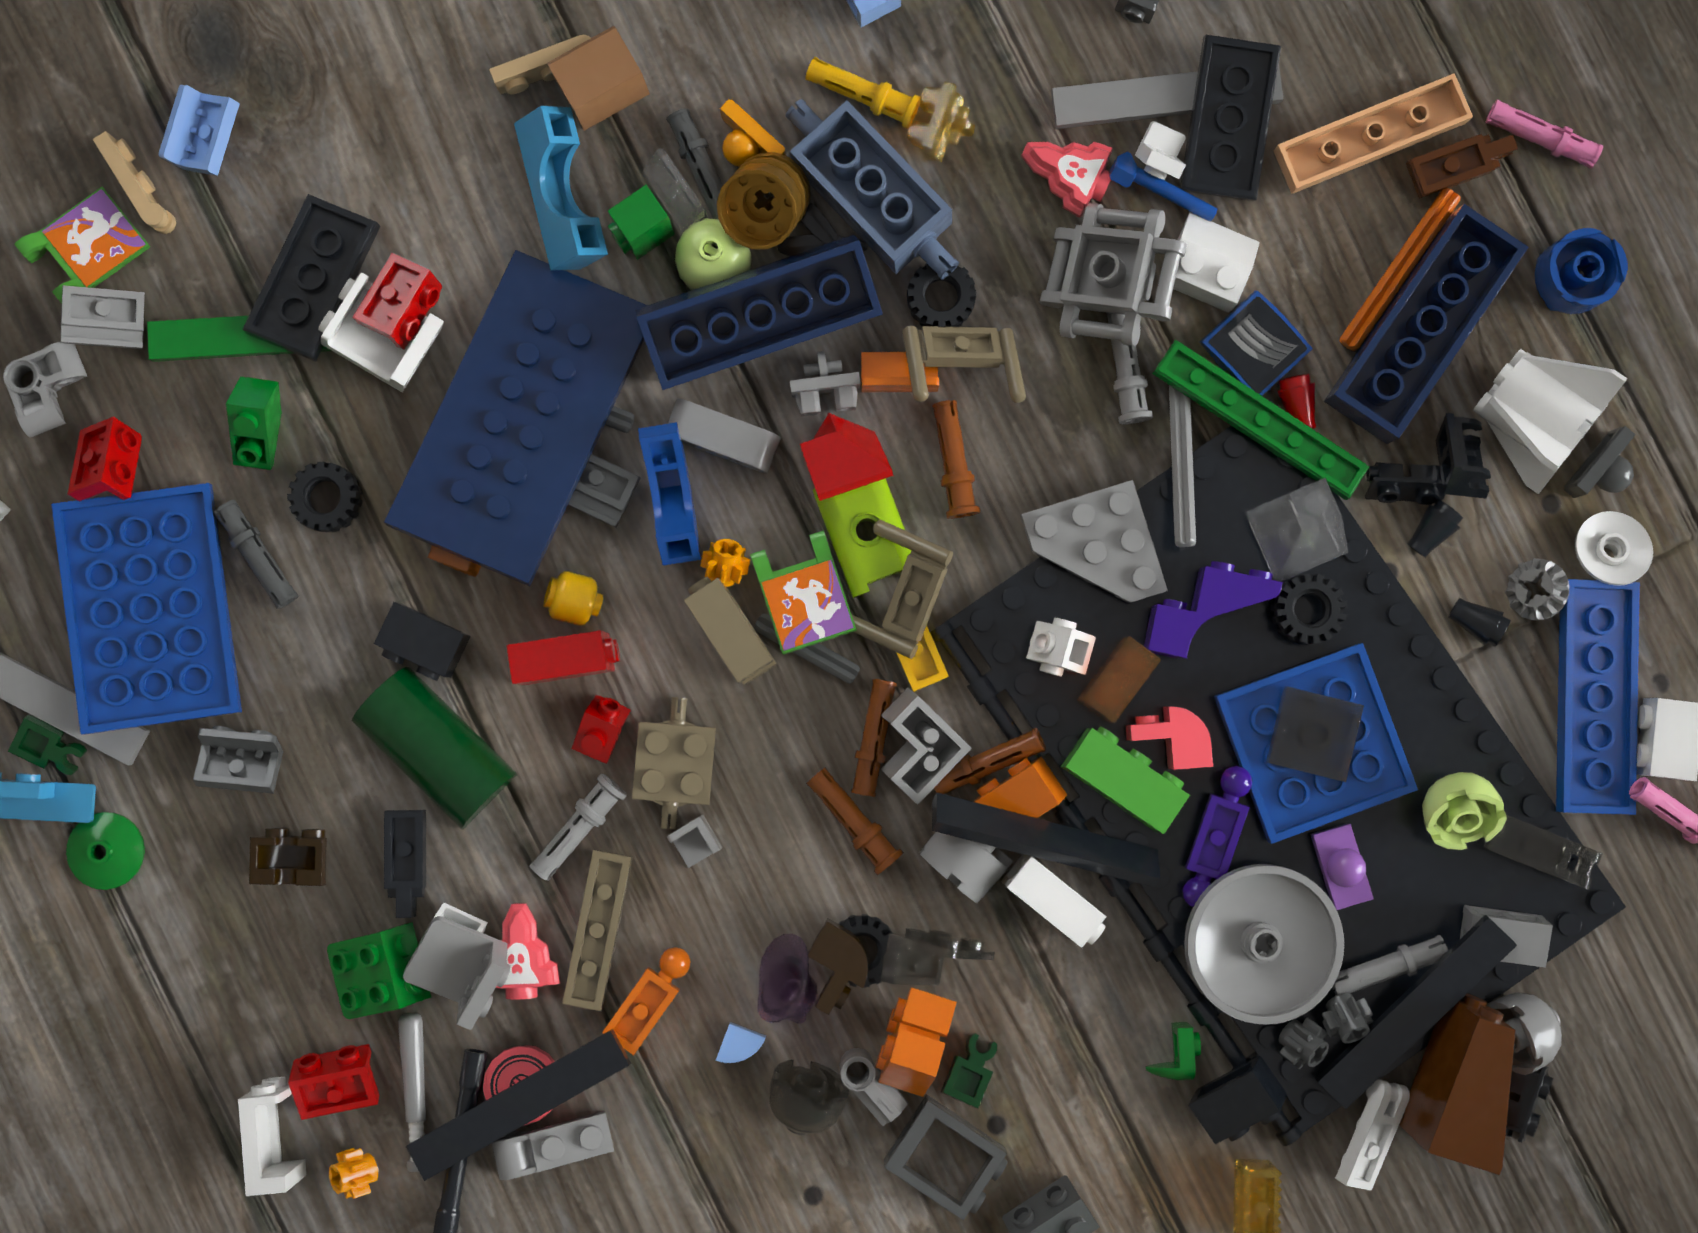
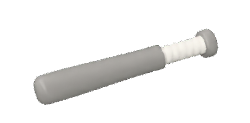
(413, 1075)

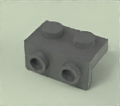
(238, 760)
(1052, 1210)

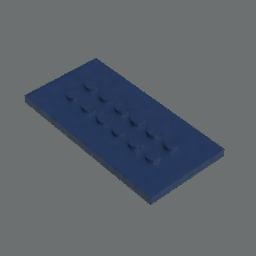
(520, 419)

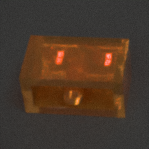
(1119, 679)

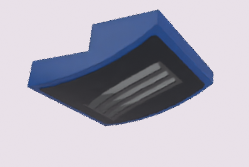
(1256, 344)

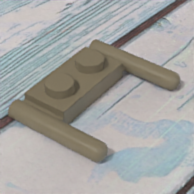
(961, 348)
(913, 595)

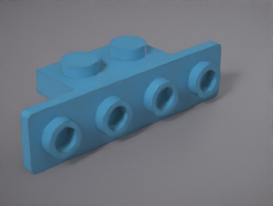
(46, 801)

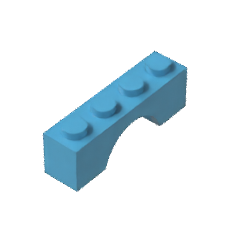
(547, 148)

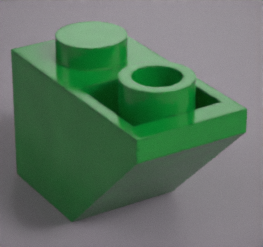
(254, 422)

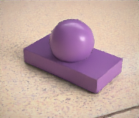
(1342, 866)

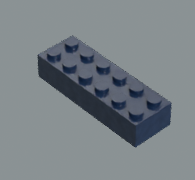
(759, 312)
(1426, 324)

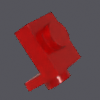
(600, 728)

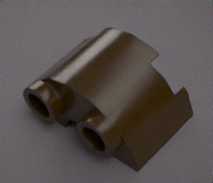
(287, 858)

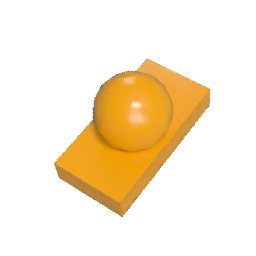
(747, 136)

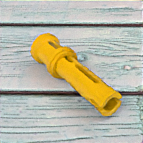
(879, 98)

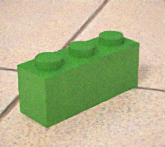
(1126, 779)

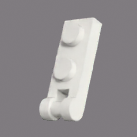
(1373, 1134)

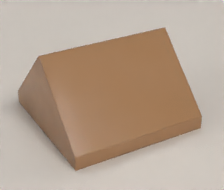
(599, 78)

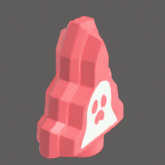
(1072, 172)
(526, 955)

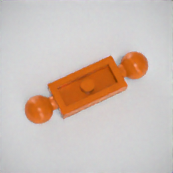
(648, 1000)

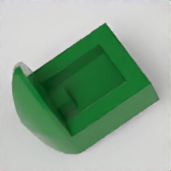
(1185, 1048)

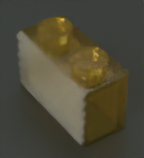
(1256, 1196)

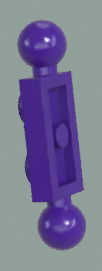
(1218, 833)

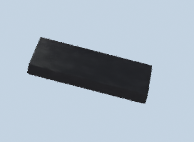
(1230, 117)
(308, 275)

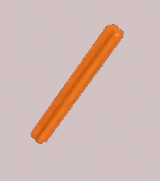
(1399, 269)

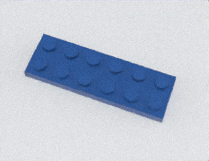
(1598, 698)

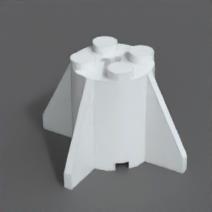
(1544, 411)

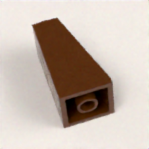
(1464, 1087)

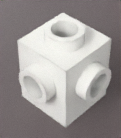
(1060, 647)

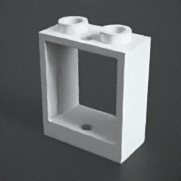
(1055, 900)

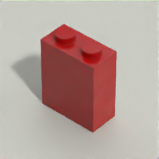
(562, 657)

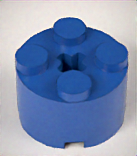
(1586, 251)

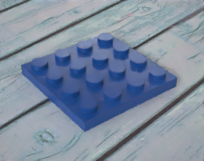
(1299, 801)

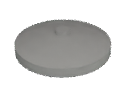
(1264, 944)

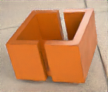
(913, 1051)

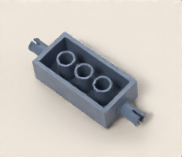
(872, 187)

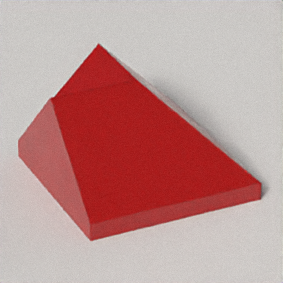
(843, 457)

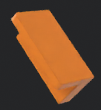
(890, 373)

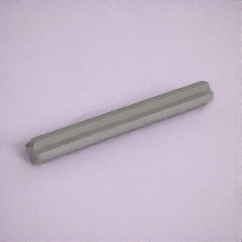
(1182, 469)

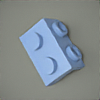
(198, 130)

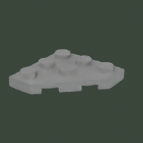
(1100, 541)

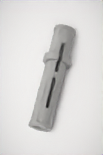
(1392, 965)

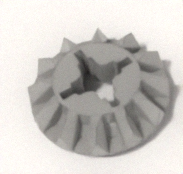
(1553, 581)

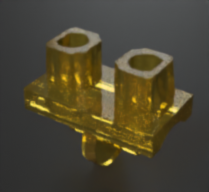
(946, 124)

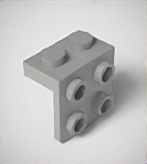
(459, 967)

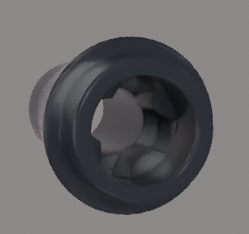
(1434, 528)
(1480, 621)

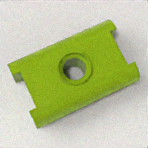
(859, 559)

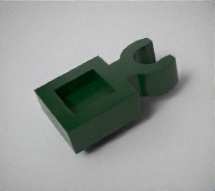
(41, 743)
(967, 1077)

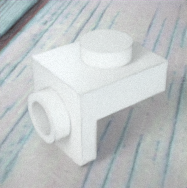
(1160, 151)

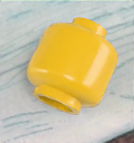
(572, 598)

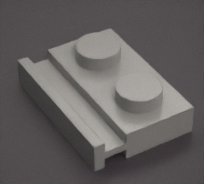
(102, 317)

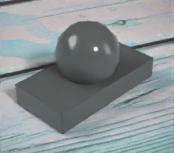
(1604, 466)

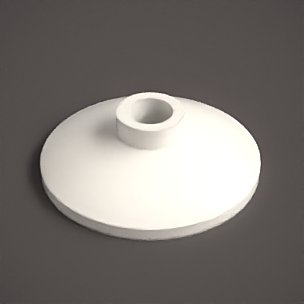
(1626, 540)

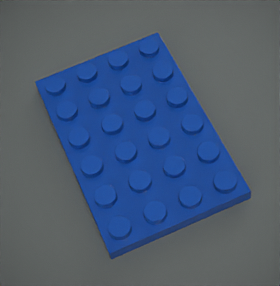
(146, 608)

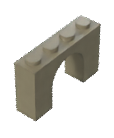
(729, 630)

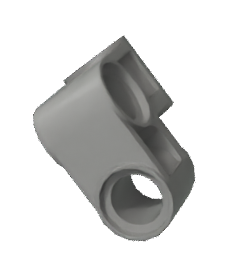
(37, 403)

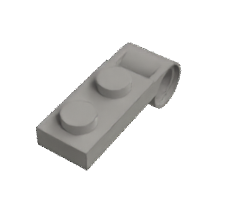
(552, 1146)

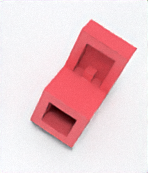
(1185, 736)

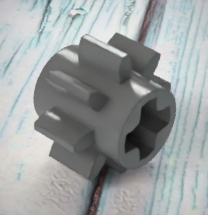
(1347, 1018)
(1303, 1043)

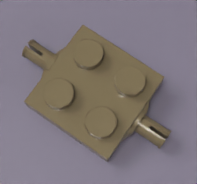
(673, 763)

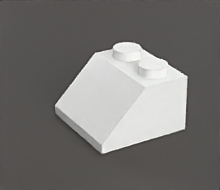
(1214, 263)

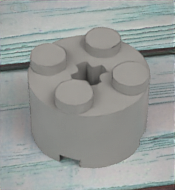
(966, 863)

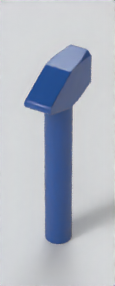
(1125, 171)

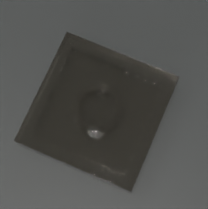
(1315, 734)

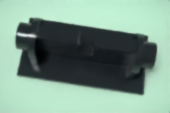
(1391, 485)
(1521, 1114)

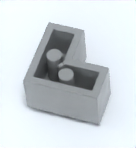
(930, 746)

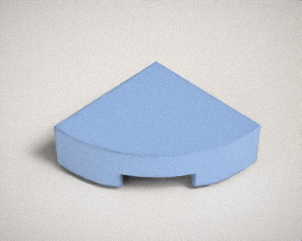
(739, 1044)

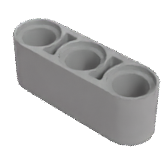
(724, 436)

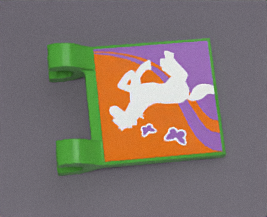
(87, 241)
(805, 598)

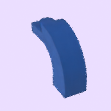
(670, 493)

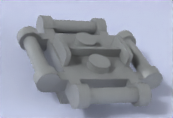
(1112, 272)

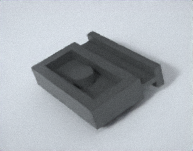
(604, 490)

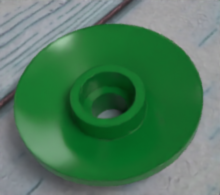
(123, 851)

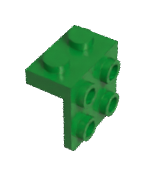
(372, 969)

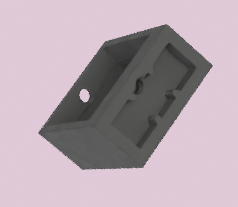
(912, 1135)

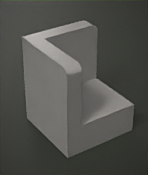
(695, 841)

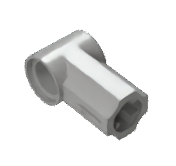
(880, 1099)

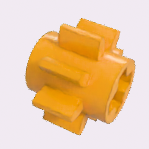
(725, 561)
(353, 1173)

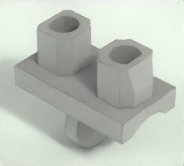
(842, 385)

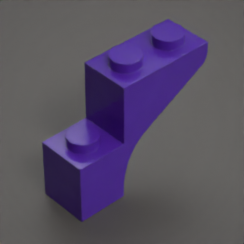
(1216, 593)

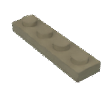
(597, 930)

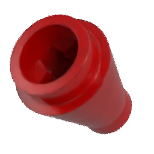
(1299, 398)

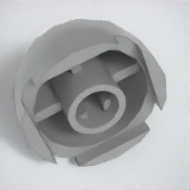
(1536, 1029)

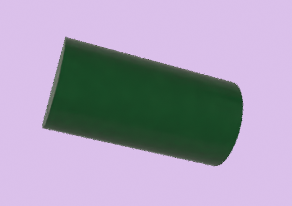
(433, 746)

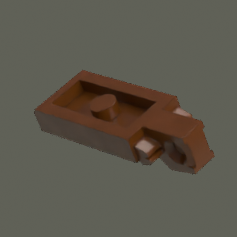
(1458, 163)

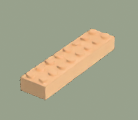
(1373, 133)

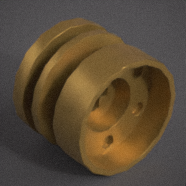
(752, 217)

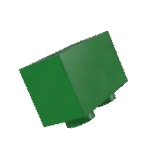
(639, 223)

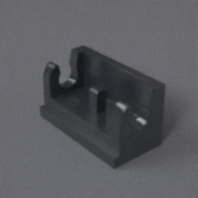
(1461, 458)

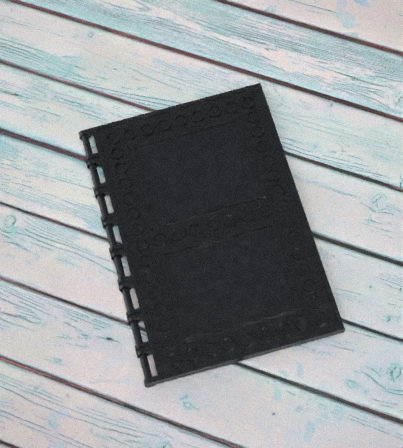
(1433, 707)

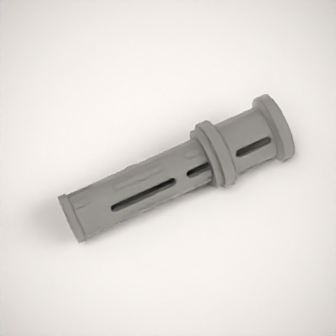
(1130, 382)
(588, 813)

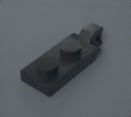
(405, 858)

